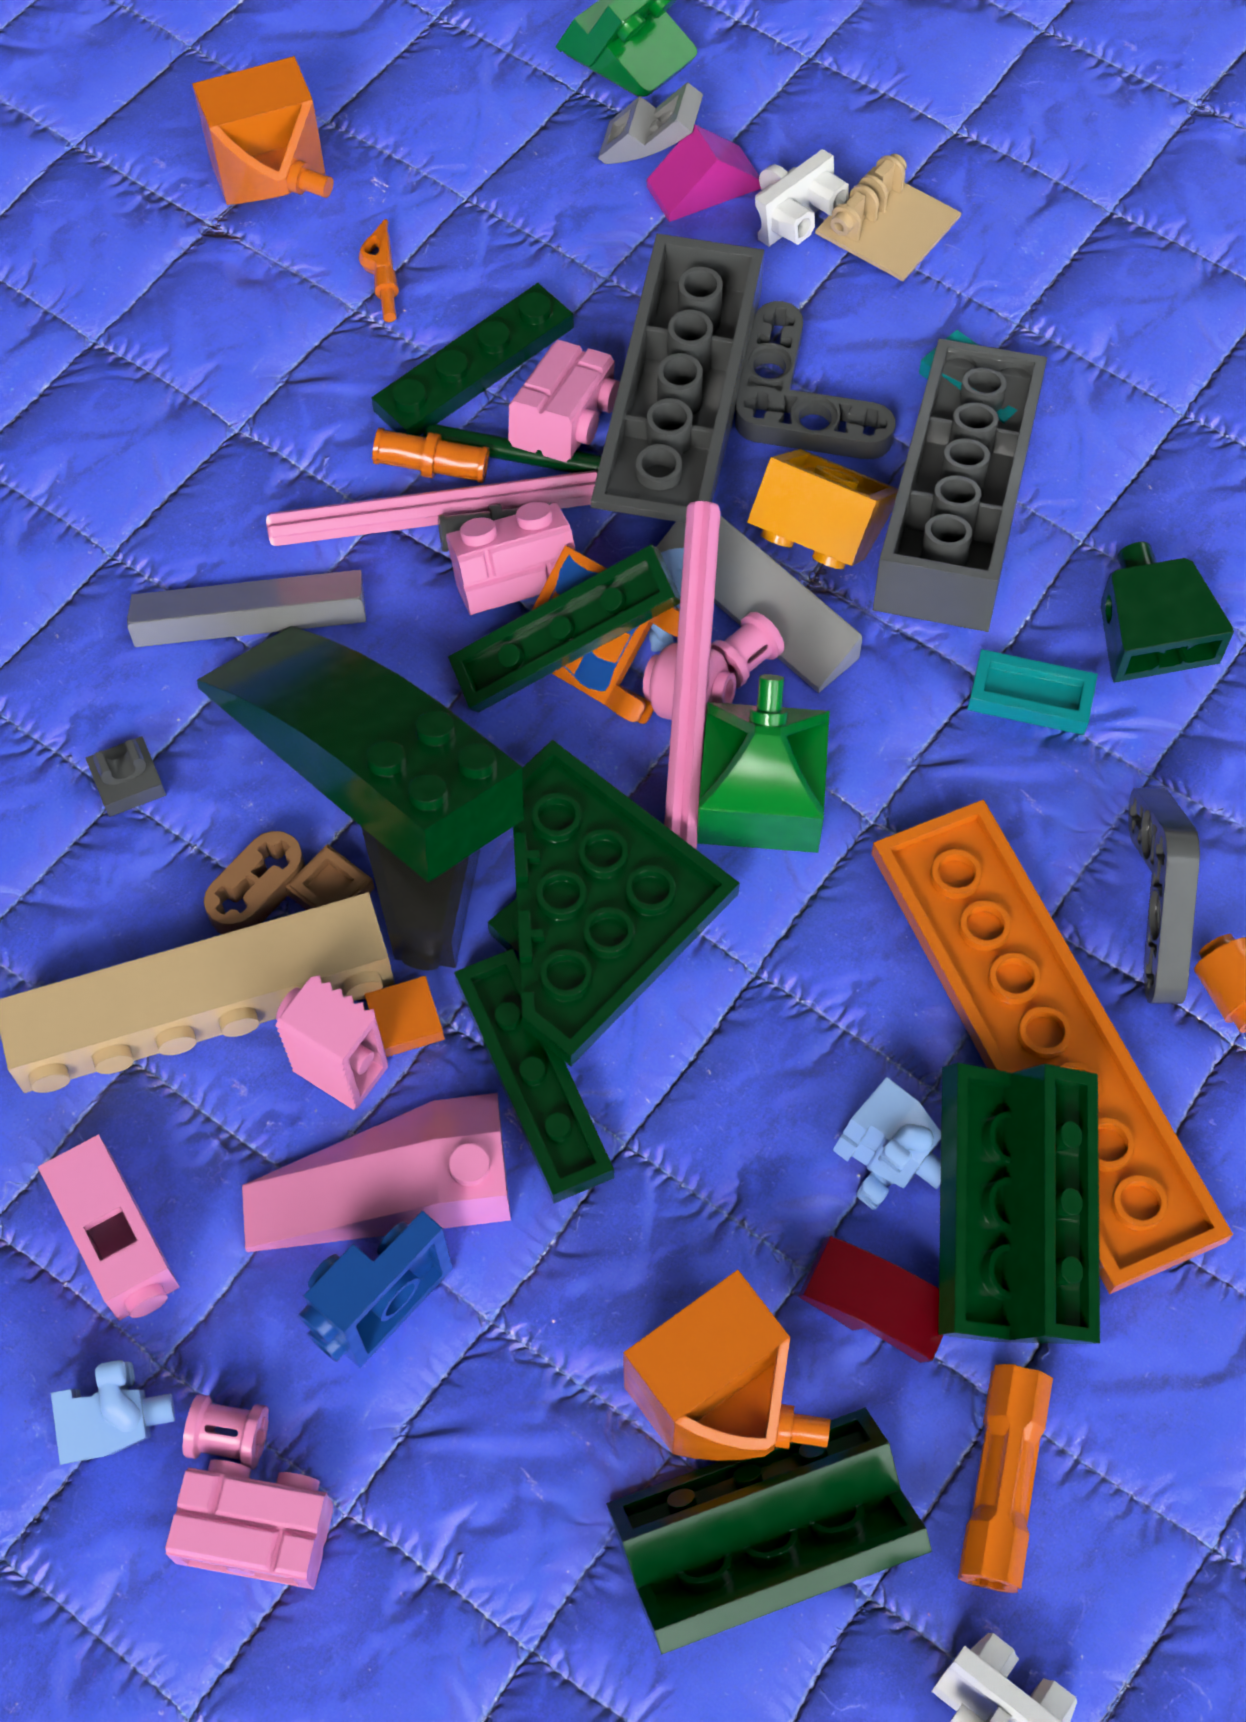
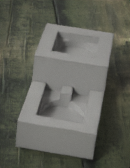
(645, 130)

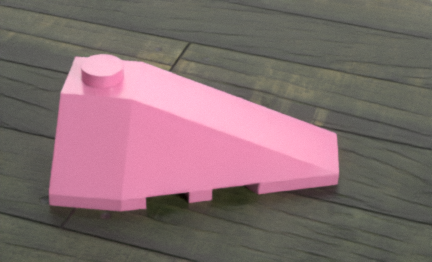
(427, 1160)

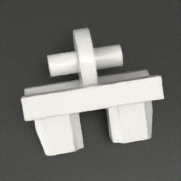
(795, 195)
(981, 1692)

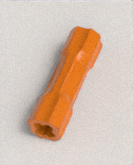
(998, 1529)

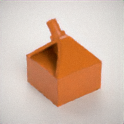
(262, 133)
(717, 1379)

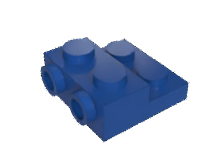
(363, 1302)

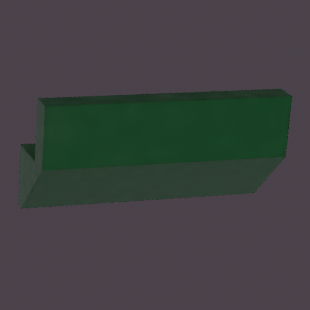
(1019, 1205)
(765, 1532)

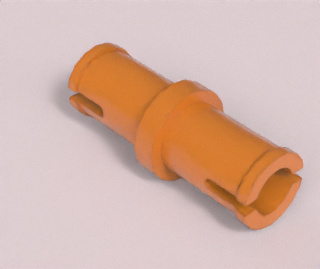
(430, 455)

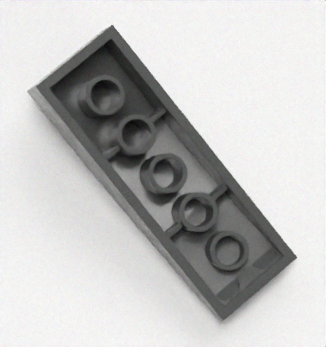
(680, 378)
(959, 487)

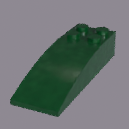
(373, 747)

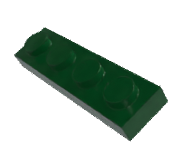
(473, 362)
(565, 628)
(534, 1081)

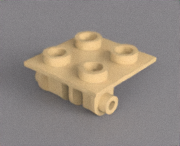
(888, 220)

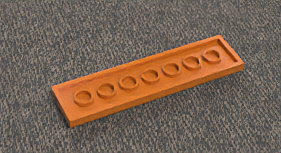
(1035, 1007)

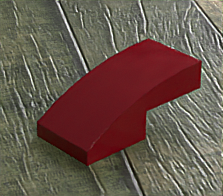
(875, 1296)

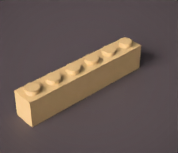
(188, 994)

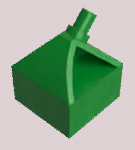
(763, 773)

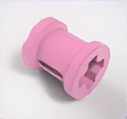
(750, 646)
(201, 1435)

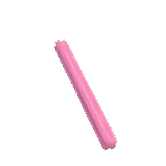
(423, 508)
(692, 669)

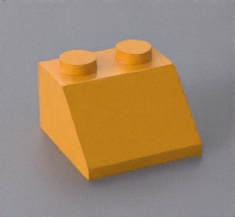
(821, 507)

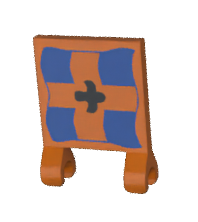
(604, 668)

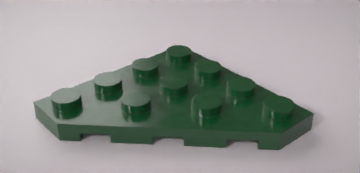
(599, 901)

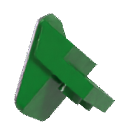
(629, 43)

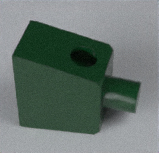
(1160, 617)

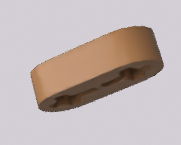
(250, 880)

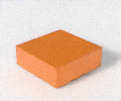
(406, 1016)

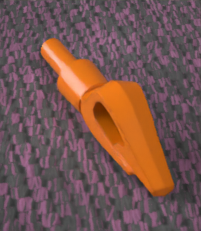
(382, 268)

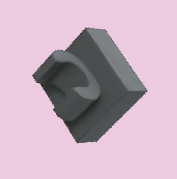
(125, 776)

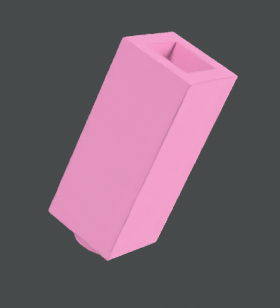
(109, 1229)

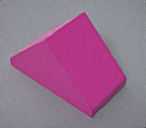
(701, 174)

